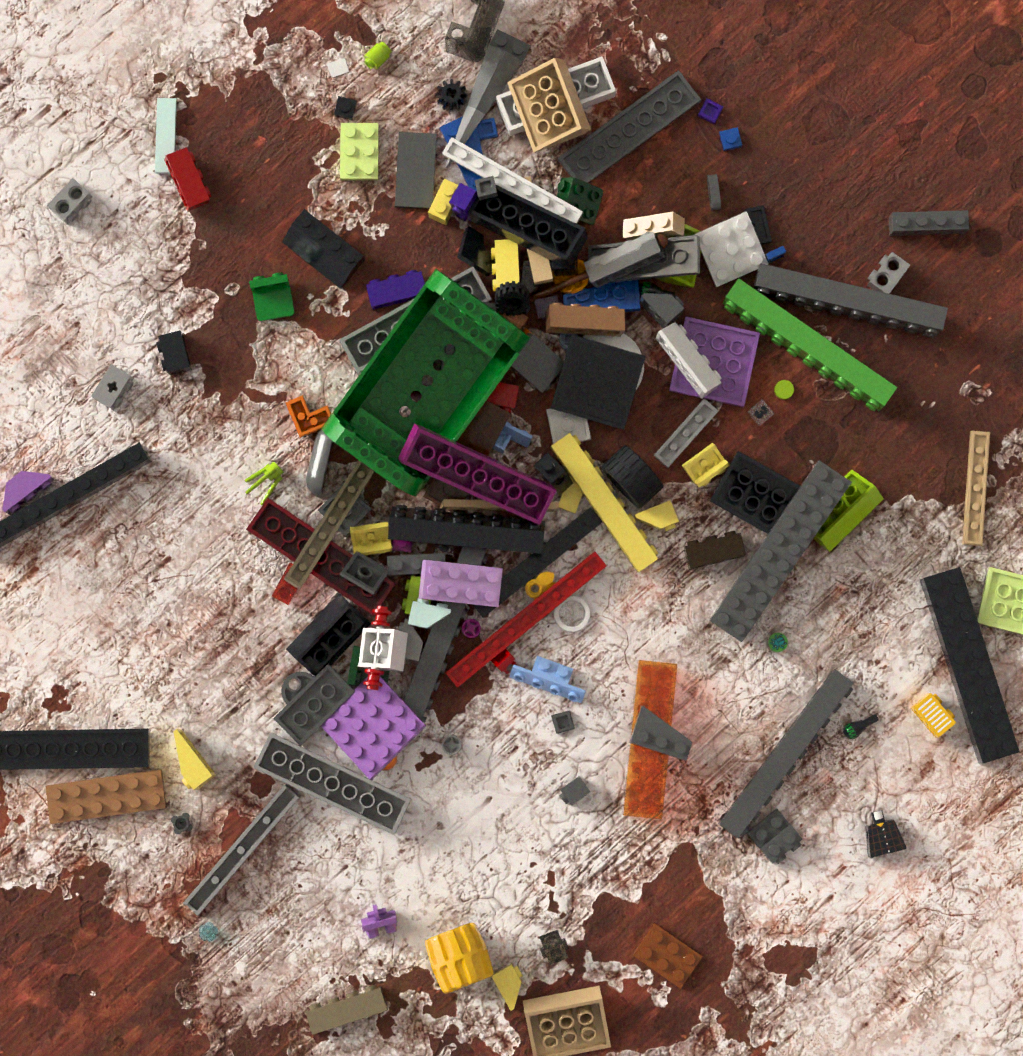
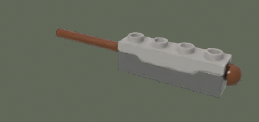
(615, 263)

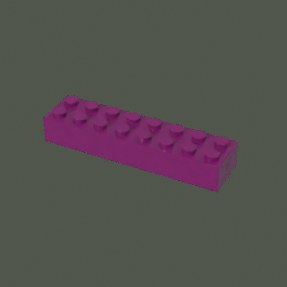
(476, 474)

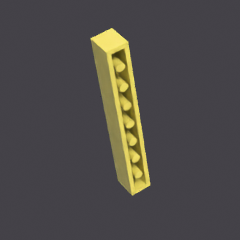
(604, 502)

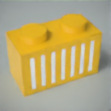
(933, 714)

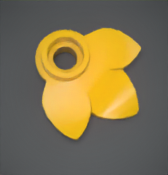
(543, 581)

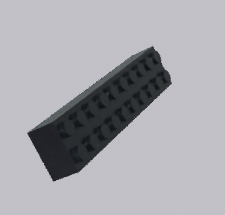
(969, 665)

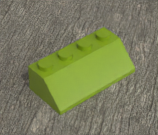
(850, 510)

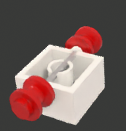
(381, 649)

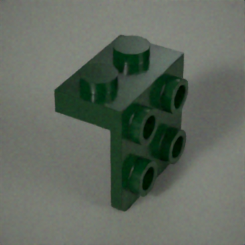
(582, 196)

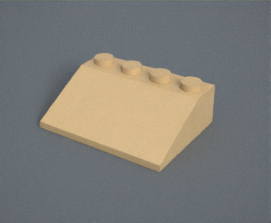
(549, 105)
(567, 1023)

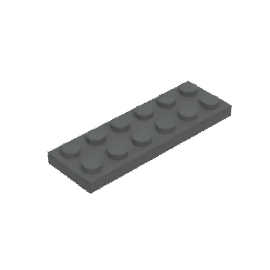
(680, 260)

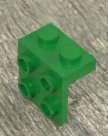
(272, 297)

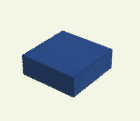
(487, 129)
(775, 254)

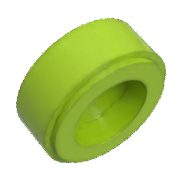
(784, 389)

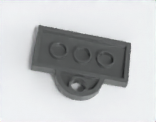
(312, 702)

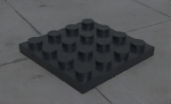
(598, 382)

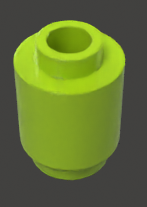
(377, 55)

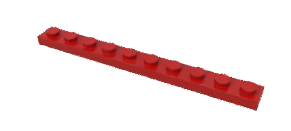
(526, 619)

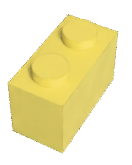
(440, 208)

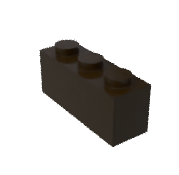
(714, 550)

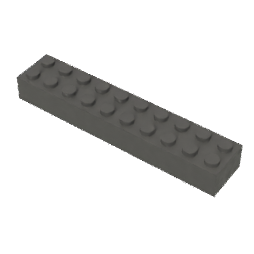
(850, 300)
(780, 551)

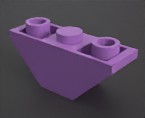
(24, 488)

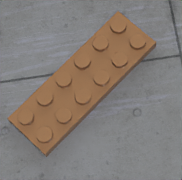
(105, 796)

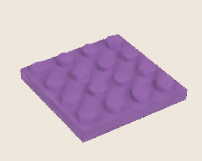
(729, 353)
(373, 727)

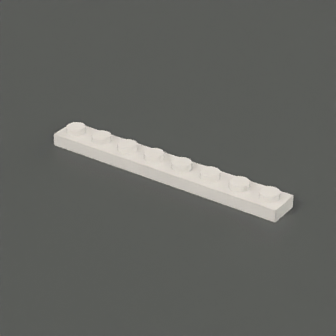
(509, 180)

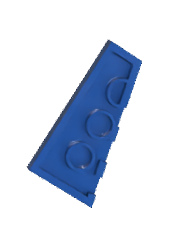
(450, 130)
(619, 294)

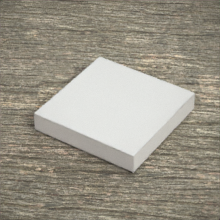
(565, 423)

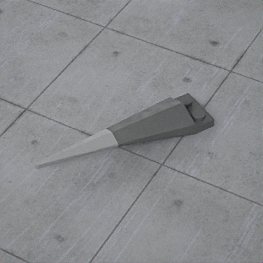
(500, 63)

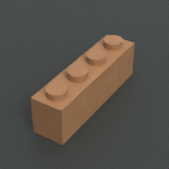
(585, 320)

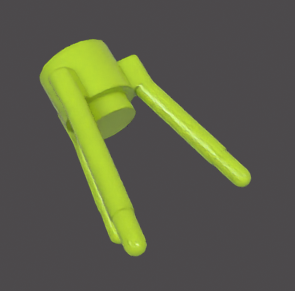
(272, 472)

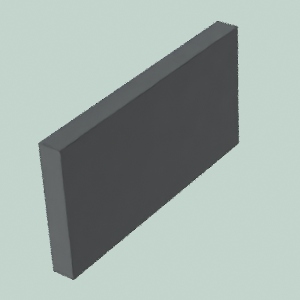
(415, 170)

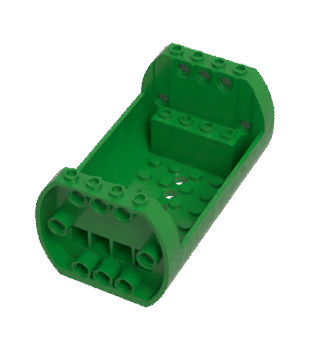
(441, 314)

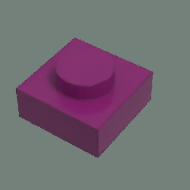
(402, 546)

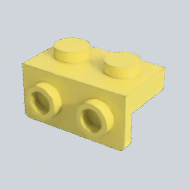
(705, 465)
(371, 538)

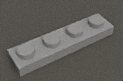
(686, 433)

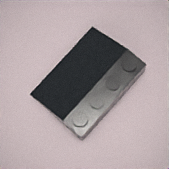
(754, 492)

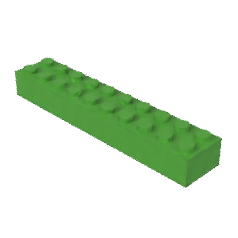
(808, 345)

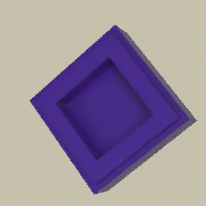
(710, 111)

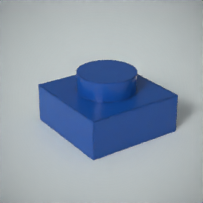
(730, 139)

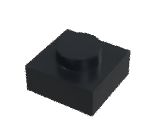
(345, 108)

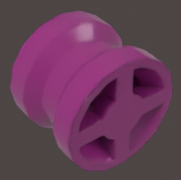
(471, 625)

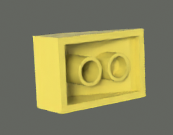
(192, 764)

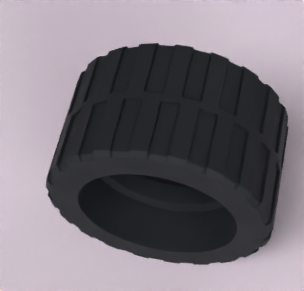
(632, 476)

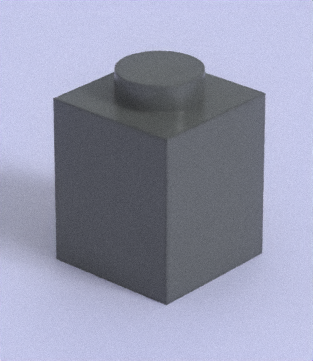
(574, 791)

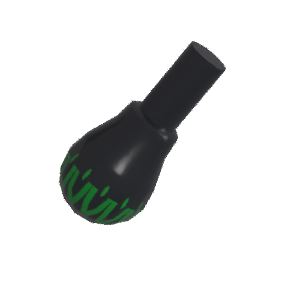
(648, 287)
(854, 729)

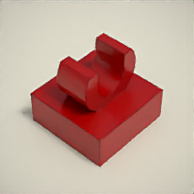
(503, 660)

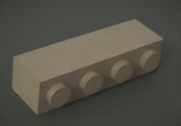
(346, 1010)

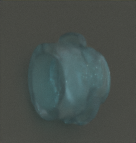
(213, 931)

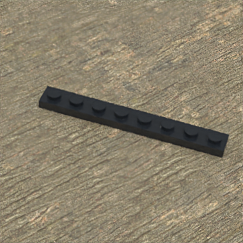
(538, 562)

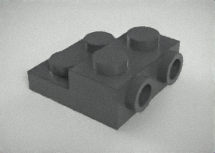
(775, 837)

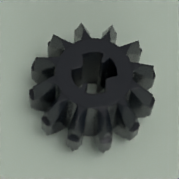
(448, 101)

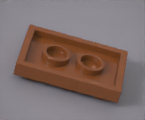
(667, 955)

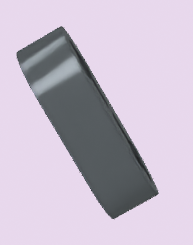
(713, 192)

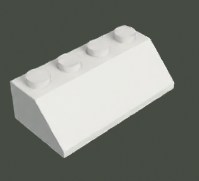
(688, 360)

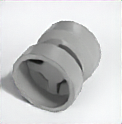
(449, 746)

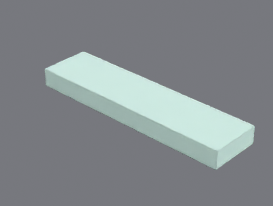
(165, 132)

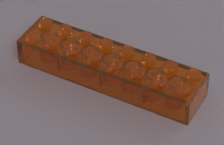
(645, 767)

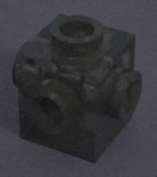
(553, 947)

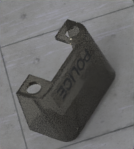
(475, 39)

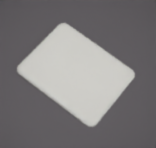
(338, 67)

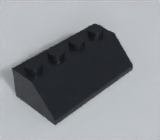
(323, 249)
(328, 635)

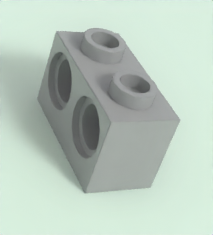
(65, 198)
(890, 276)

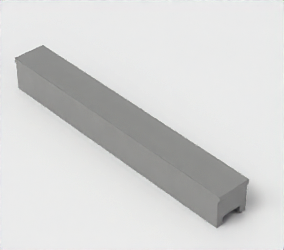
(241, 849)

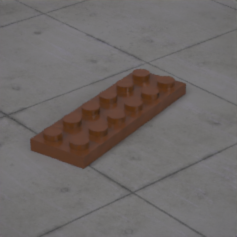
(480, 436)

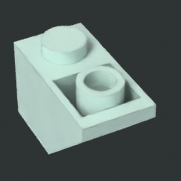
(427, 615)

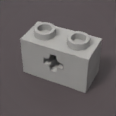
(113, 377)

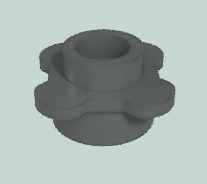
(180, 828)

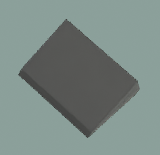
(364, 573)

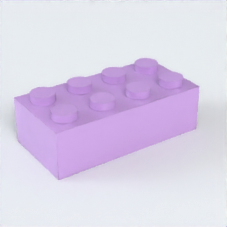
(460, 583)

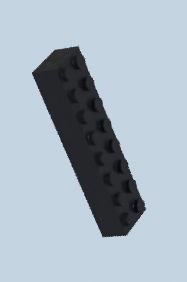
(465, 529)

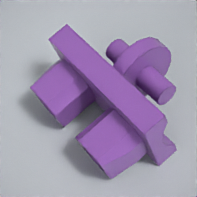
(377, 919)

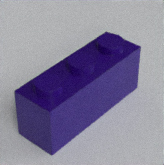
(395, 289)

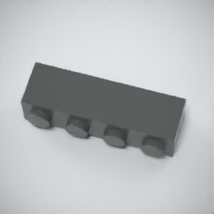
(928, 223)

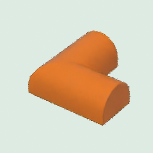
(304, 420)

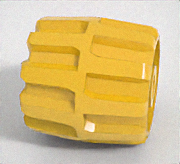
(459, 957)

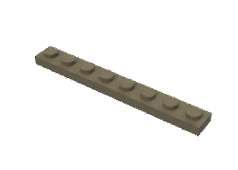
(328, 525)

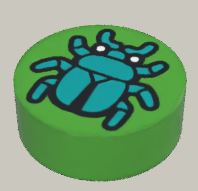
(777, 642)

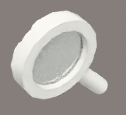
(572, 614)

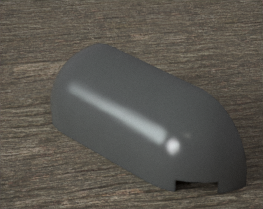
(319, 463)

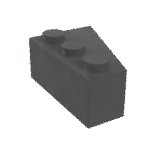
(659, 736)

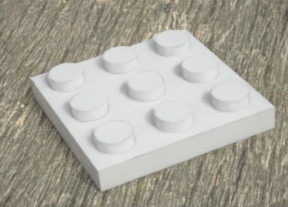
(731, 249)

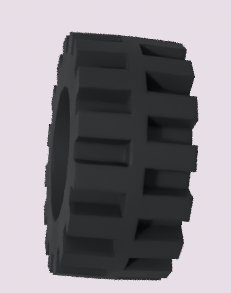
(512, 306)

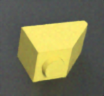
(659, 516)
(508, 983)

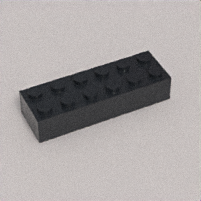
(530, 226)

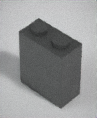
(537, 364)

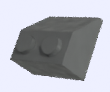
(662, 307)

